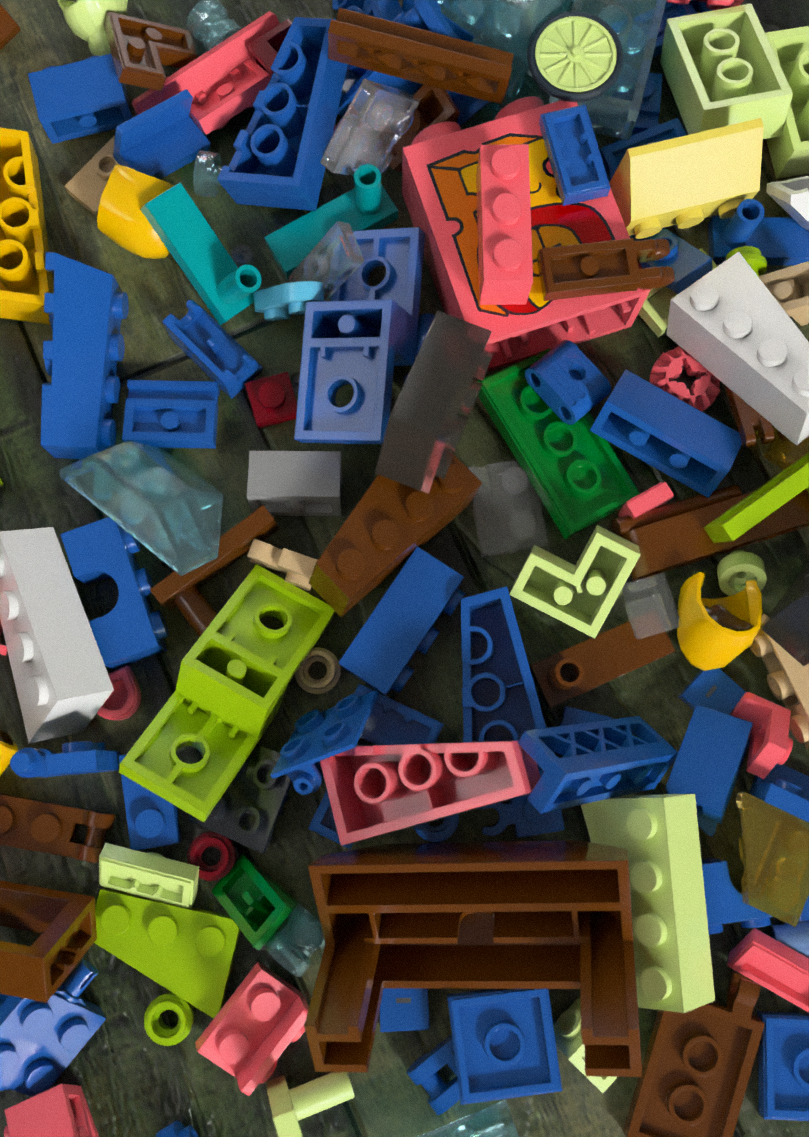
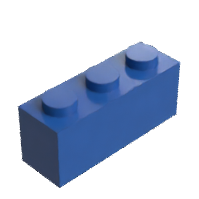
(667, 434)
(403, 623)

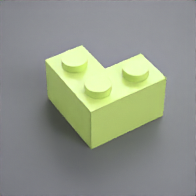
(580, 592)

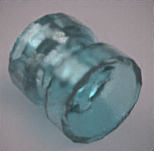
(210, 23)
(297, 941)

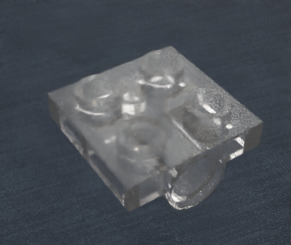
(369, 129)

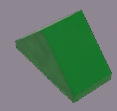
(254, 901)

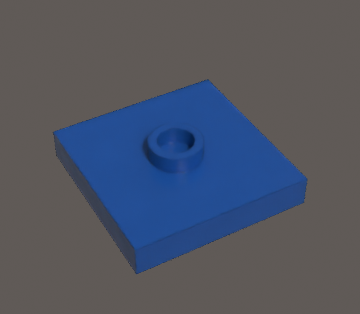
(503, 1044)

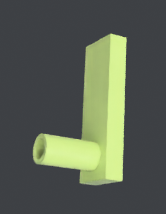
(305, 1100)

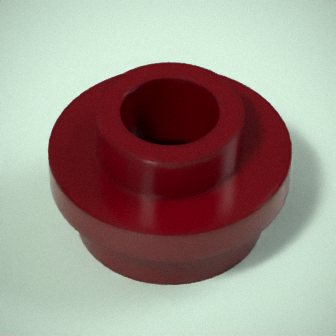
(197, 850)

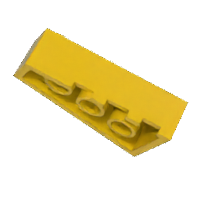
(22, 231)

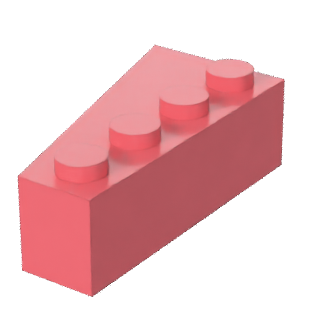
(407, 785)

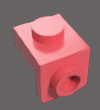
(770, 733)

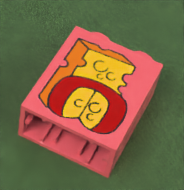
(443, 202)

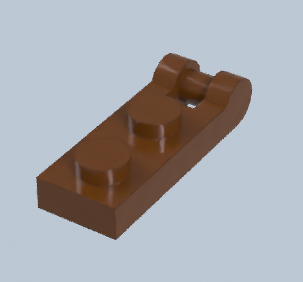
(52, 827)

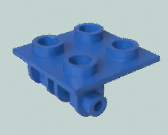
(320, 737)

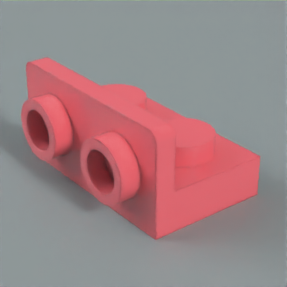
(255, 1028)

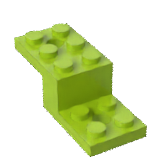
(227, 692)

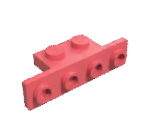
(220, 80)

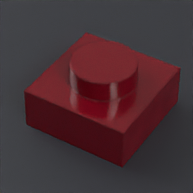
(272, 400)

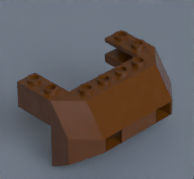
(475, 922)

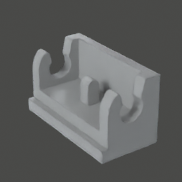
(295, 482)

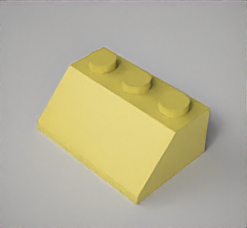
(688, 178)

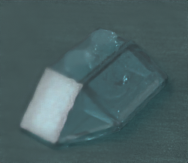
(153, 501)

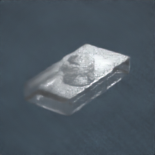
(331, 260)

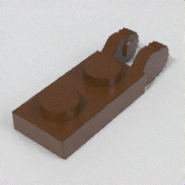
(602, 268)

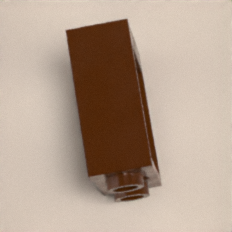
(67, 934)

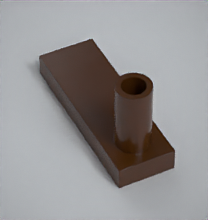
(184, 590)
(596, 662)

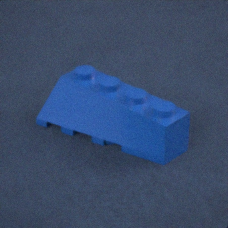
(81, 359)

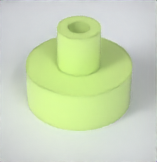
(737, 569)

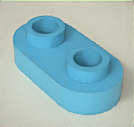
(287, 299)

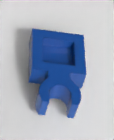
(525, 818)

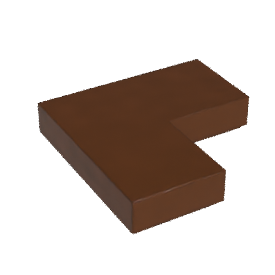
(142, 48)

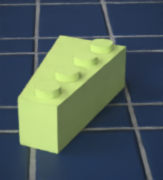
(665, 894)

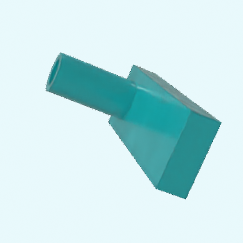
(362, 207)
(201, 254)

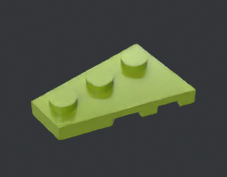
(170, 944)

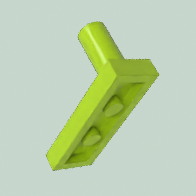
(761, 502)

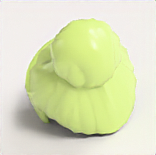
(87, 20)

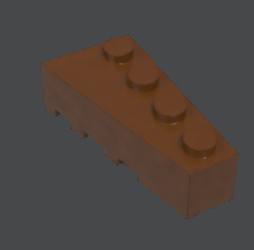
(386, 532)

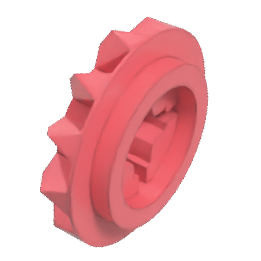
(670, 367)

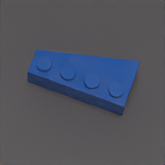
(291, 125)
(497, 679)

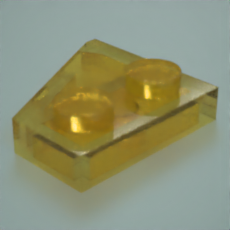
(774, 859)

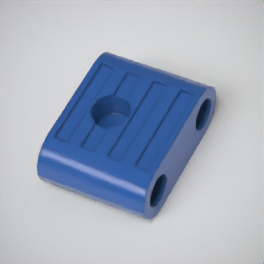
(568, 382)

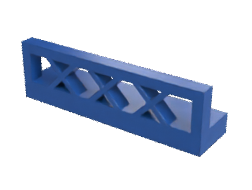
(597, 774)

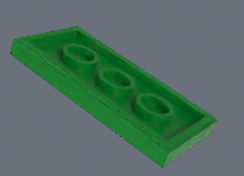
(565, 463)

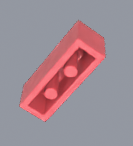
(504, 224)

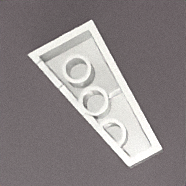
(747, 343)
(48, 637)

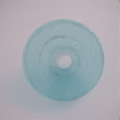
(206, 172)

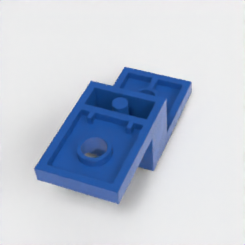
(360, 341)

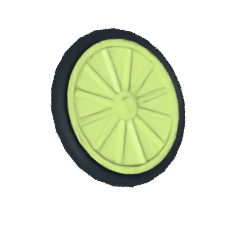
(575, 56)

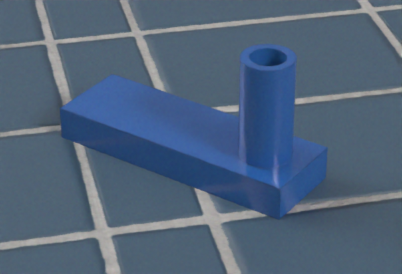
(778, 238)

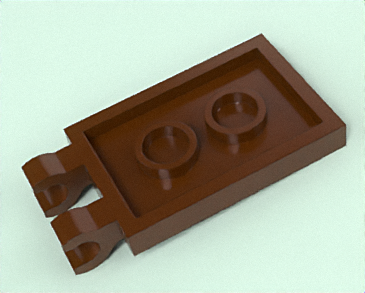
(698, 1068)

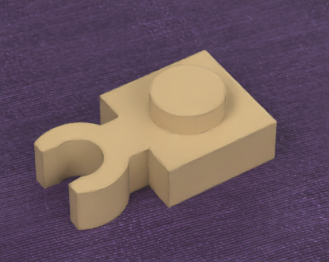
(294, 565)

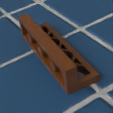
(419, 55)

